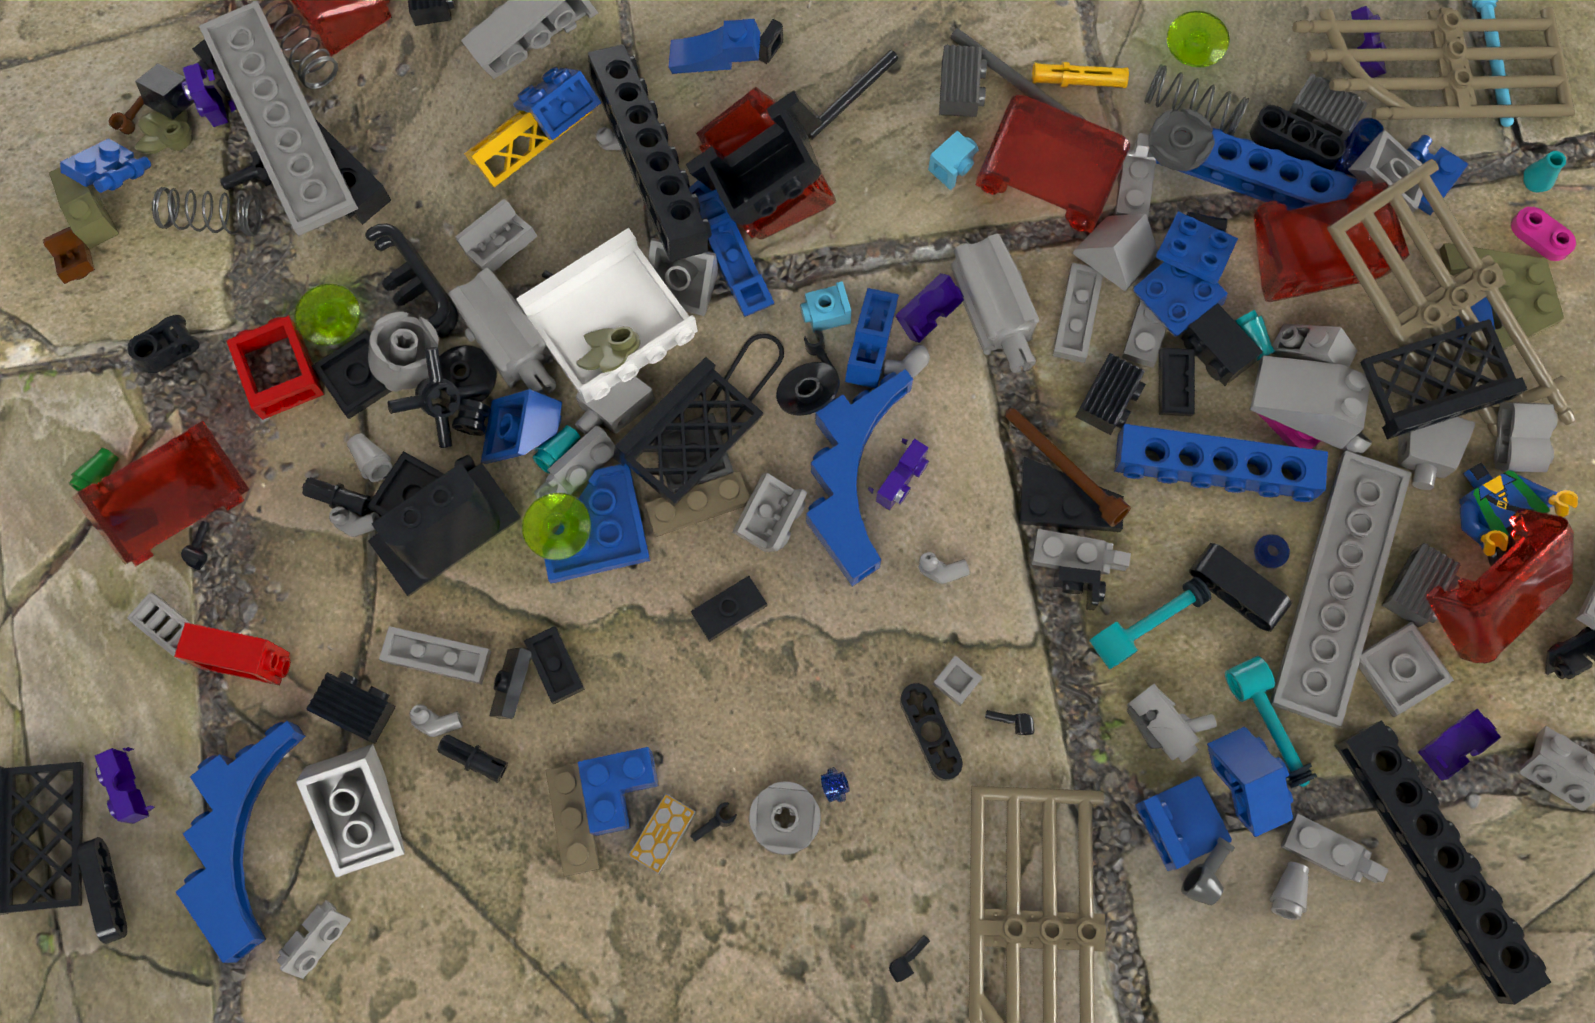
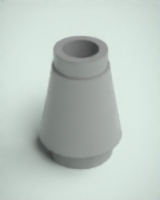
(370, 459)
(1291, 892)

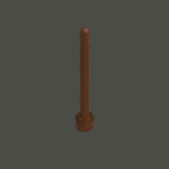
(1112, 508)

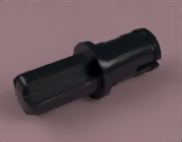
(336, 495)
(472, 757)

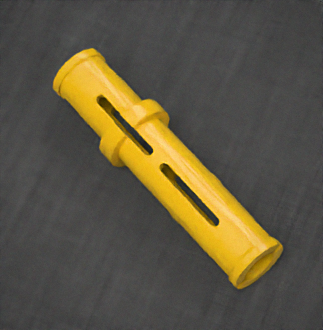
(1079, 75)

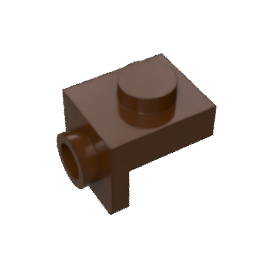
(70, 255)

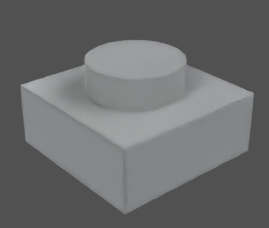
(957, 680)

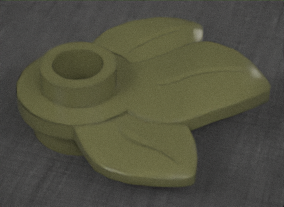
(163, 133)
(609, 348)

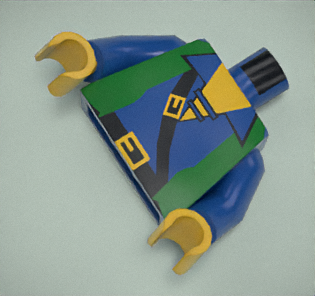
(1493, 501)

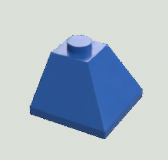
(519, 425)

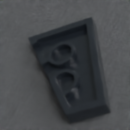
(1056, 501)

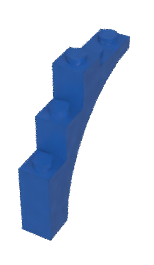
(838, 518)
(218, 893)

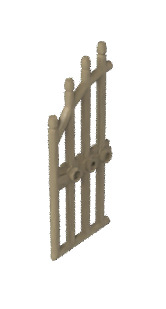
(1452, 62)
(1447, 301)
(1032, 929)

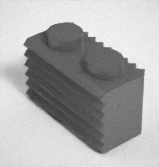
(961, 81)
(1328, 108)
(1417, 578)

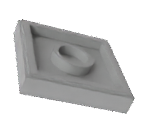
(1403, 669)

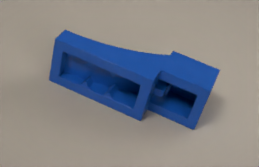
(716, 49)
(871, 338)

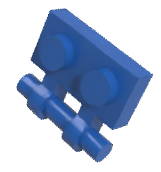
(104, 165)
(1449, 168)

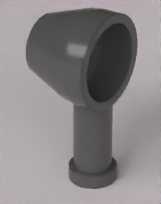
(1202, 882)

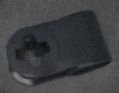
(164, 343)

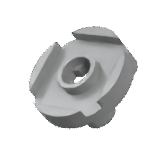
(800, 804)

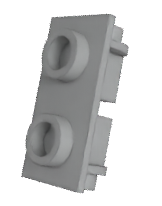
(303, 952)

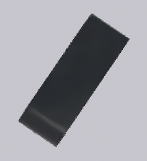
(1289, 126)
(1241, 587)

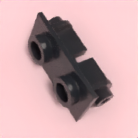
(1570, 657)

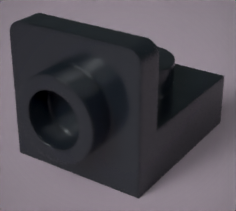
(1076, 580)

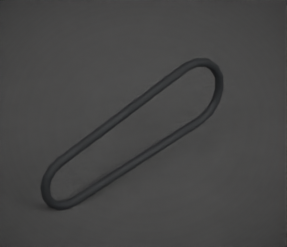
(762, 383)

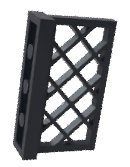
(1459, 401)
(662, 418)
(7, 830)

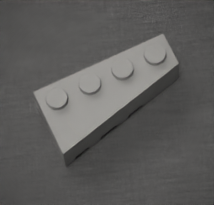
(520, 26)

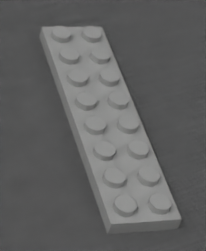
(278, 118)
(1340, 589)

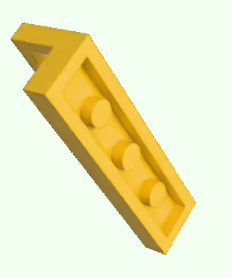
(503, 137)

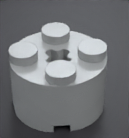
(398, 350)

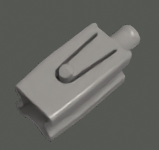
(996, 300)
(503, 332)

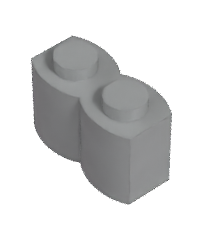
(1524, 436)

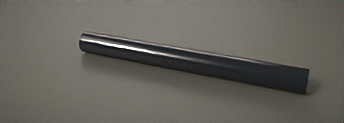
(855, 91)

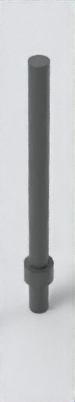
(1009, 73)

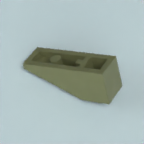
(83, 210)

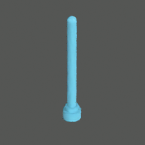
(1486, 8)

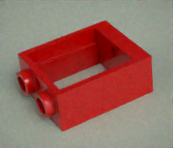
(285, 394)
(233, 654)

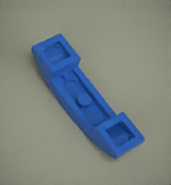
(733, 257)

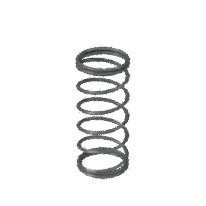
(301, 74)
(1236, 115)
(173, 215)

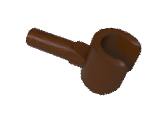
(125, 121)

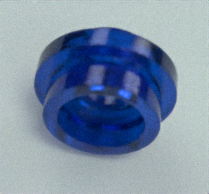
(1265, 558)
(835, 785)

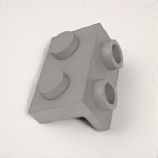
(495, 237)
(770, 514)
(1562, 768)

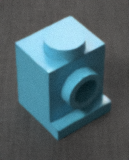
(953, 159)
(829, 317)

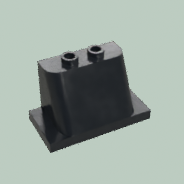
(768, 167)
(441, 526)

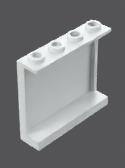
(601, 291)

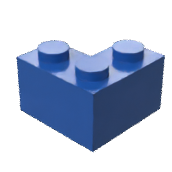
(1254, 779)
(606, 782)

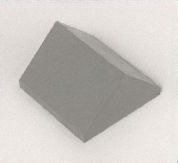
(1389, 162)
(1120, 248)
(688, 279)

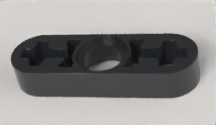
(949, 752)
(102, 890)

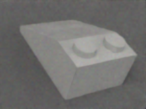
(1312, 397)
(352, 810)

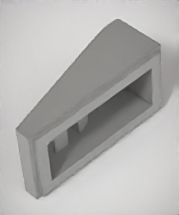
(150, 614)

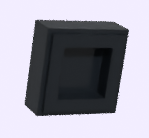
(770, 41)

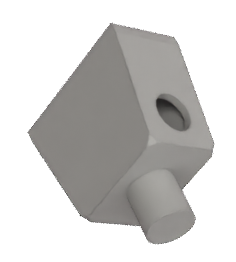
(617, 408)
(1434, 450)

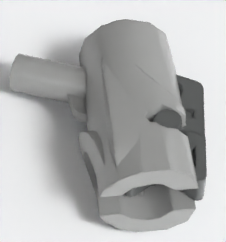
(1164, 726)

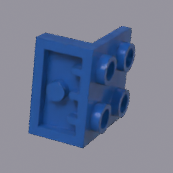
(558, 100)
(1196, 248)
(1178, 296)
(1182, 823)

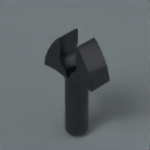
(255, 170)

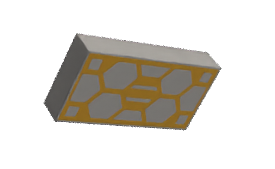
(662, 834)

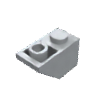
(1314, 344)

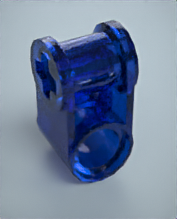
(1356, 145)

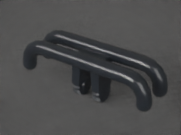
(422, 278)

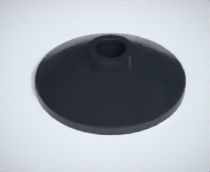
(477, 366)
(808, 388)

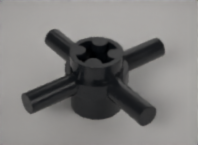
(429, 388)

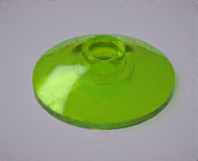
(1203, 30)
(322, 303)
(552, 511)

